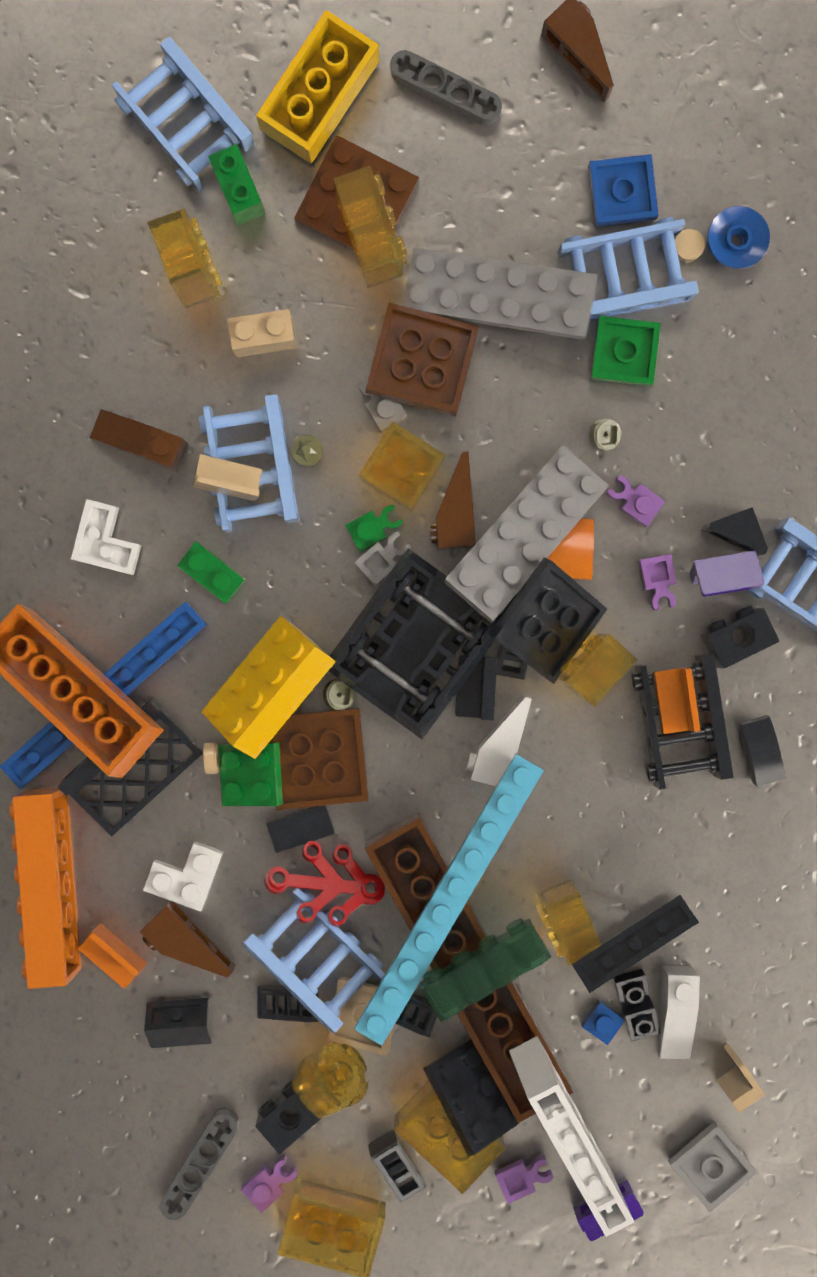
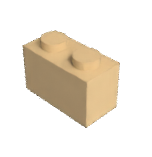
(262, 333)

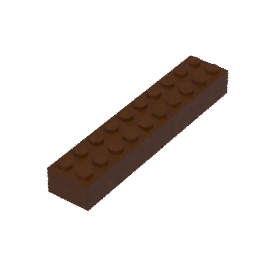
(411, 870)

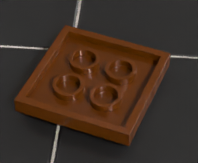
(319, 207)
(422, 359)
(322, 759)

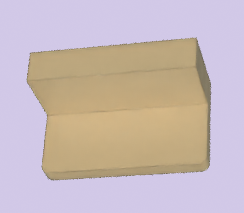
(227, 477)
(739, 1083)

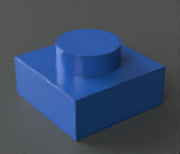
(602, 1022)

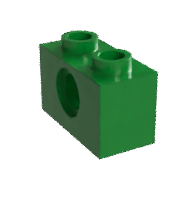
(237, 184)

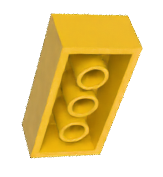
(318, 86)
(267, 687)

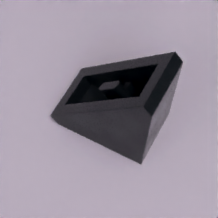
(739, 530)

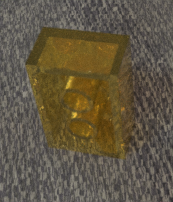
(370, 226)
(186, 257)
(431, 1134)
(332, 1228)

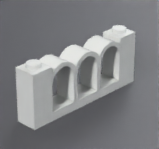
(570, 1136)

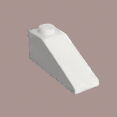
(499, 745)
(678, 1011)

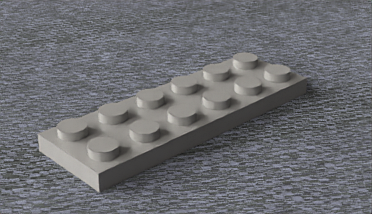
(501, 293)
(526, 534)

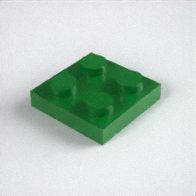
(625, 351)
(250, 780)

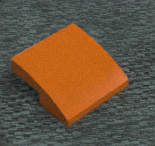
(576, 551)

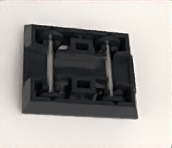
(412, 645)

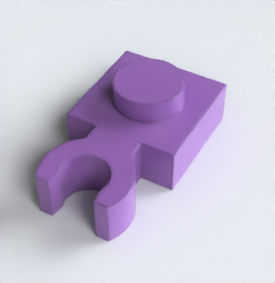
(639, 503)
(658, 574)
(517, 1179)
(267, 1185)

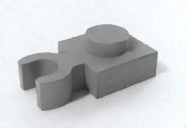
(383, 410)
(379, 561)

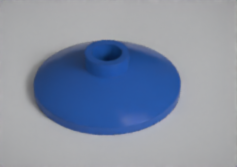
(748, 227)

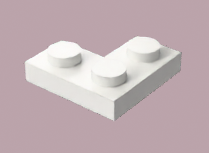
(95, 541)
(186, 885)

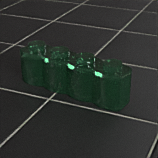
(485, 969)

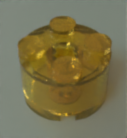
(331, 1079)

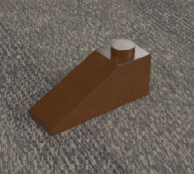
(575, 38)
(139, 439)
(455, 518)
(182, 939)

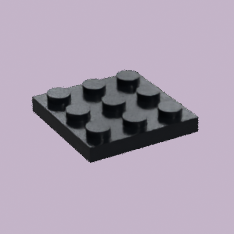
(548, 620)

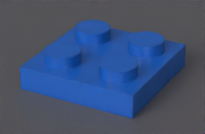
(623, 190)

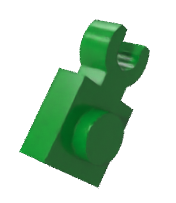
(369, 530)

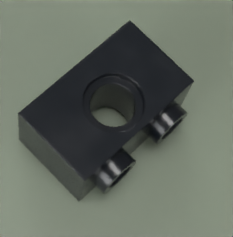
(757, 636)
(282, 1129)

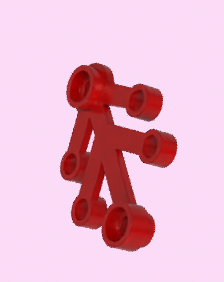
(331, 884)

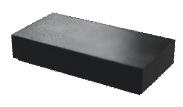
(300, 828)

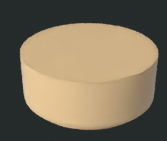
(689, 245)
(211, 758)

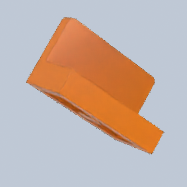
(676, 700)
(112, 956)

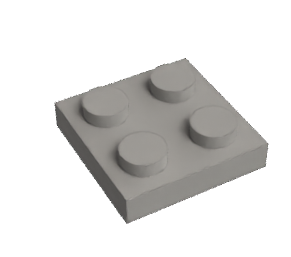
(712, 1166)

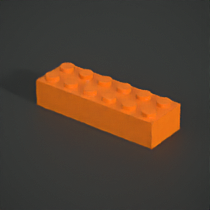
(73, 693)
(46, 887)

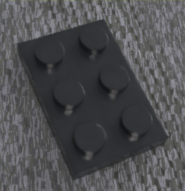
(470, 1097)

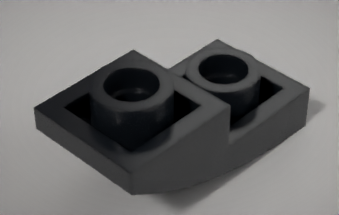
(763, 750)
(637, 1005)

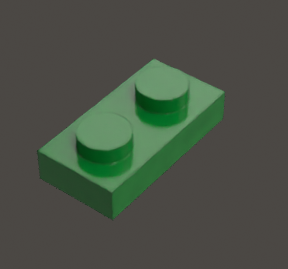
(211, 572)

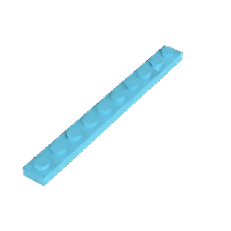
(448, 899)

